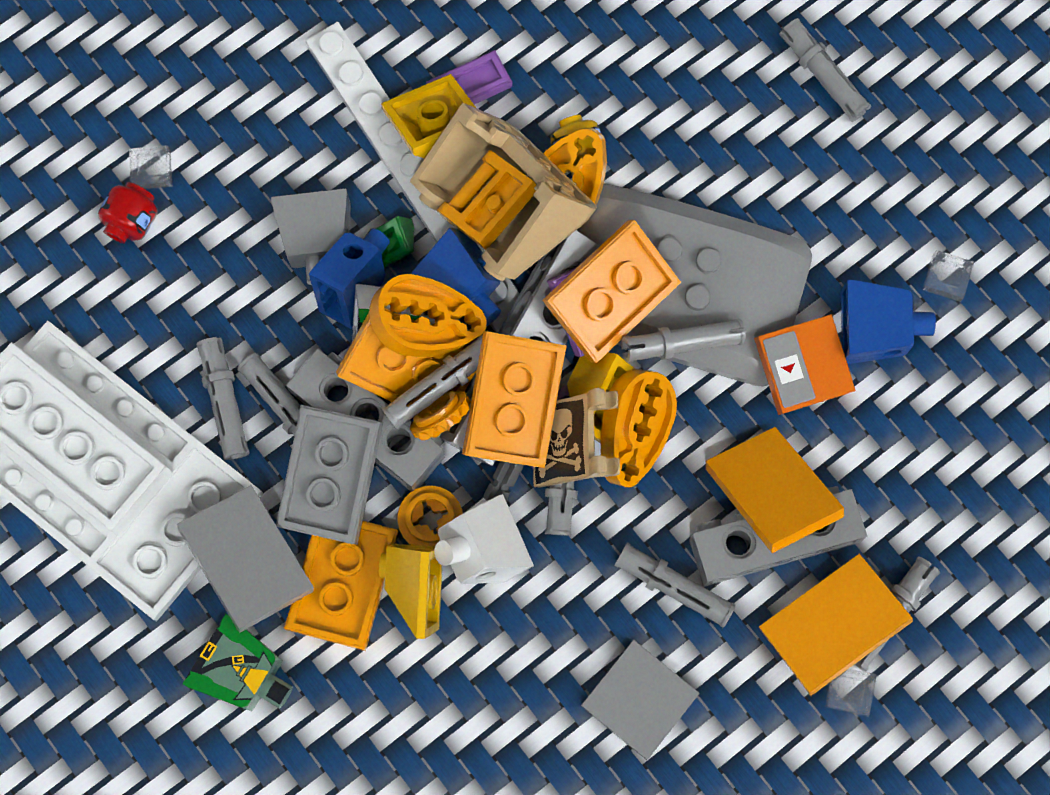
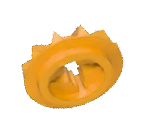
(440, 415)
(412, 512)

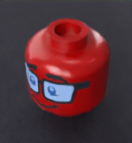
(127, 212)

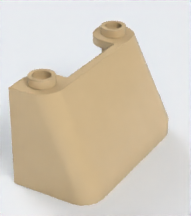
(544, 221)

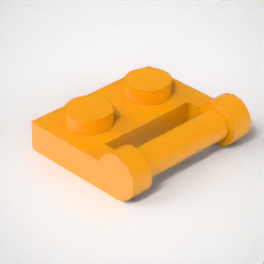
(494, 205)

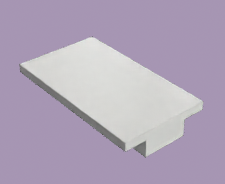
(104, 468)

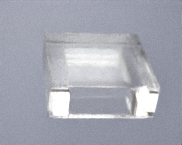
(151, 166)
(948, 275)
(852, 692)

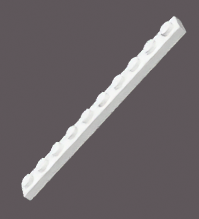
(363, 99)

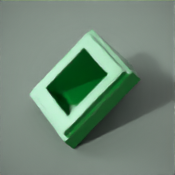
(401, 237)

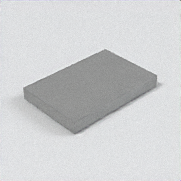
(329, 474)
(245, 558)

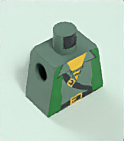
(238, 669)

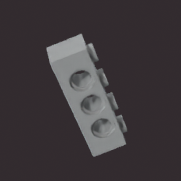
(312, 387)
(719, 564)

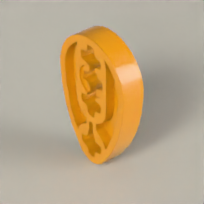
(590, 170)
(419, 337)
(639, 448)

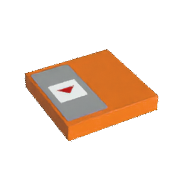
(804, 364)

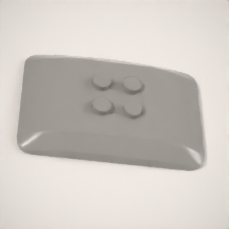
(724, 271)

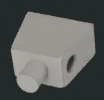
(311, 224)

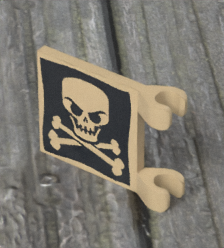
(572, 441)

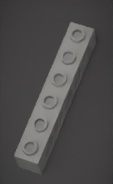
(526, 315)

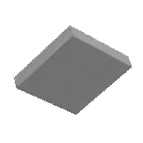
(640, 700)

